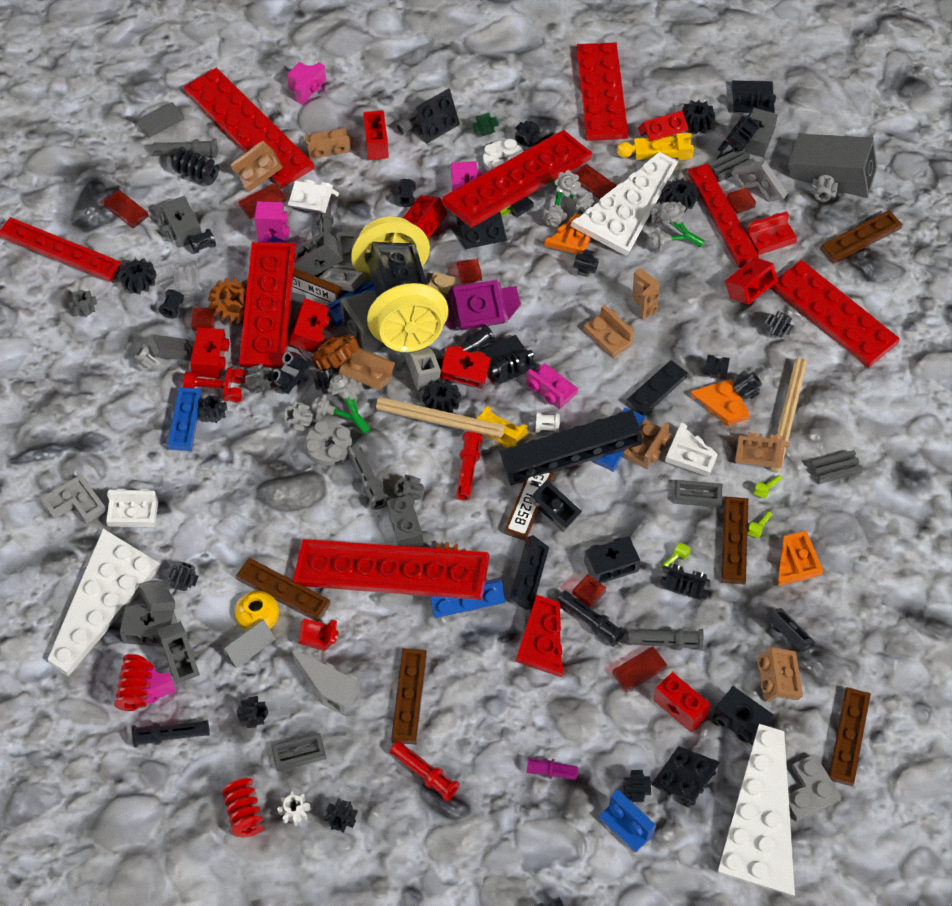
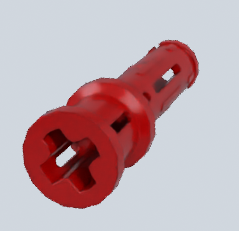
(469, 457)
(432, 776)

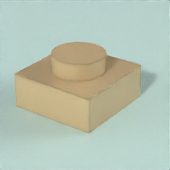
(442, 283)

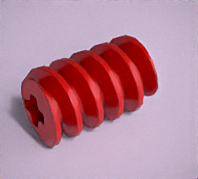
(133, 683)
(242, 809)

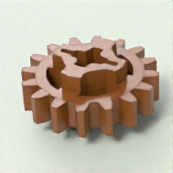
(232, 300)
(334, 352)

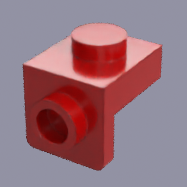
(317, 634)

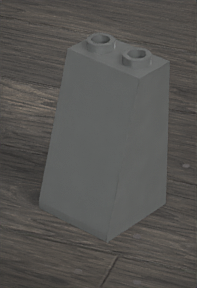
(844, 158)
(354, 320)

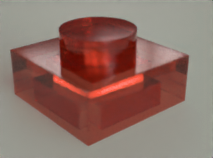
(741, 200)
(469, 271)
(203, 318)
(589, 591)

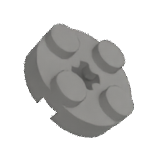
(325, 432)

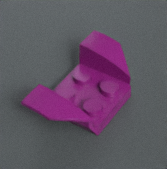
(480, 305)

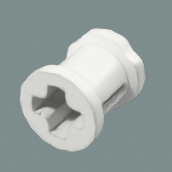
(547, 422)

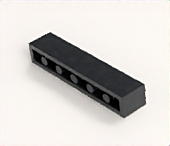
(571, 447)

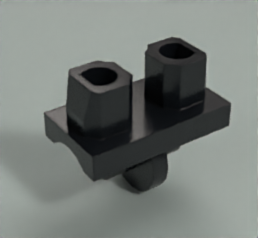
(293, 370)

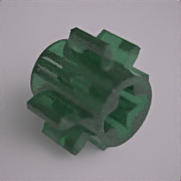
(485, 124)

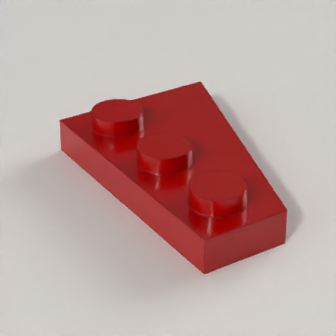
(541, 639)

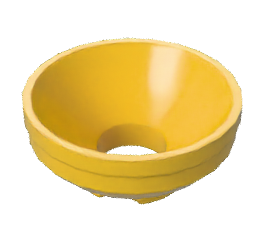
(268, 612)

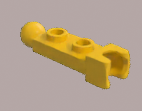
(672, 146)

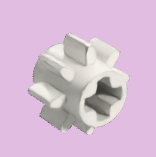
(286, 809)

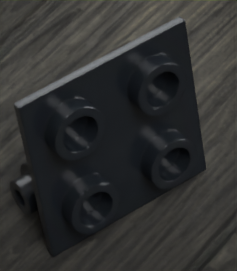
(753, 95)
(437, 116)
(740, 136)
(484, 233)
(508, 359)
(676, 572)
(686, 775)

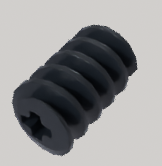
(195, 166)

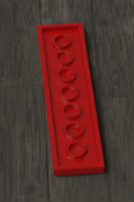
(247, 124)
(516, 178)
(392, 569)

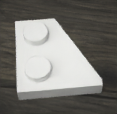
(691, 452)

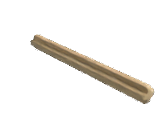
(791, 402)
(440, 417)

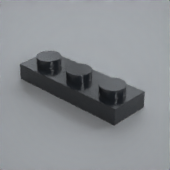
(656, 388)
(529, 572)

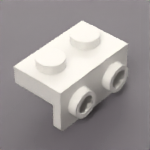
(310, 196)
(132, 508)

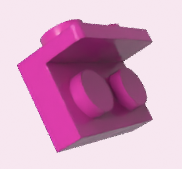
(551, 385)

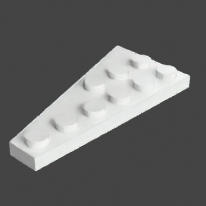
(625, 209)
(104, 591)
(760, 831)

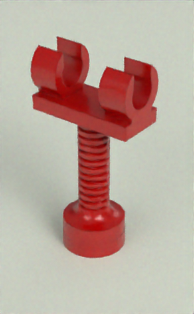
(232, 394)

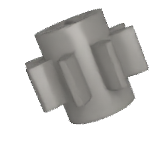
(824, 188)
(147, 359)
(298, 416)

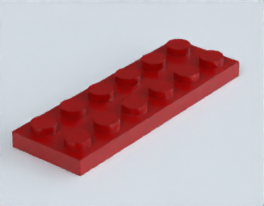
(602, 91)
(268, 304)
(835, 313)

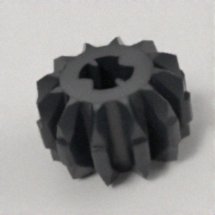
(698, 116)
(680, 191)
(137, 275)
(442, 396)

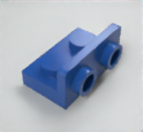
(627, 821)

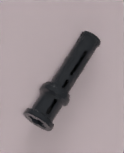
(475, 341)
(599, 623)
(157, 733)

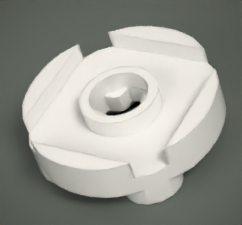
(500, 149)

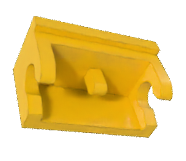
(512, 435)

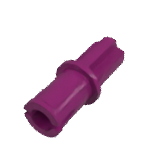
(551, 769)

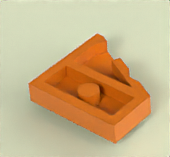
(568, 239)
(723, 402)
(798, 559)

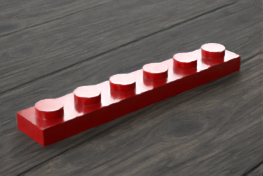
(722, 214)
(60, 249)

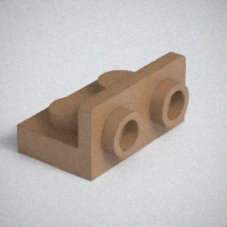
(327, 143)
(256, 165)
(645, 293)
(610, 332)
(368, 368)
(653, 438)
(761, 451)
(779, 674)

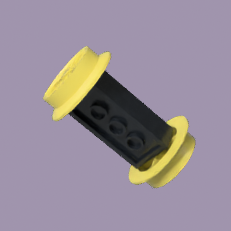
(406, 309)

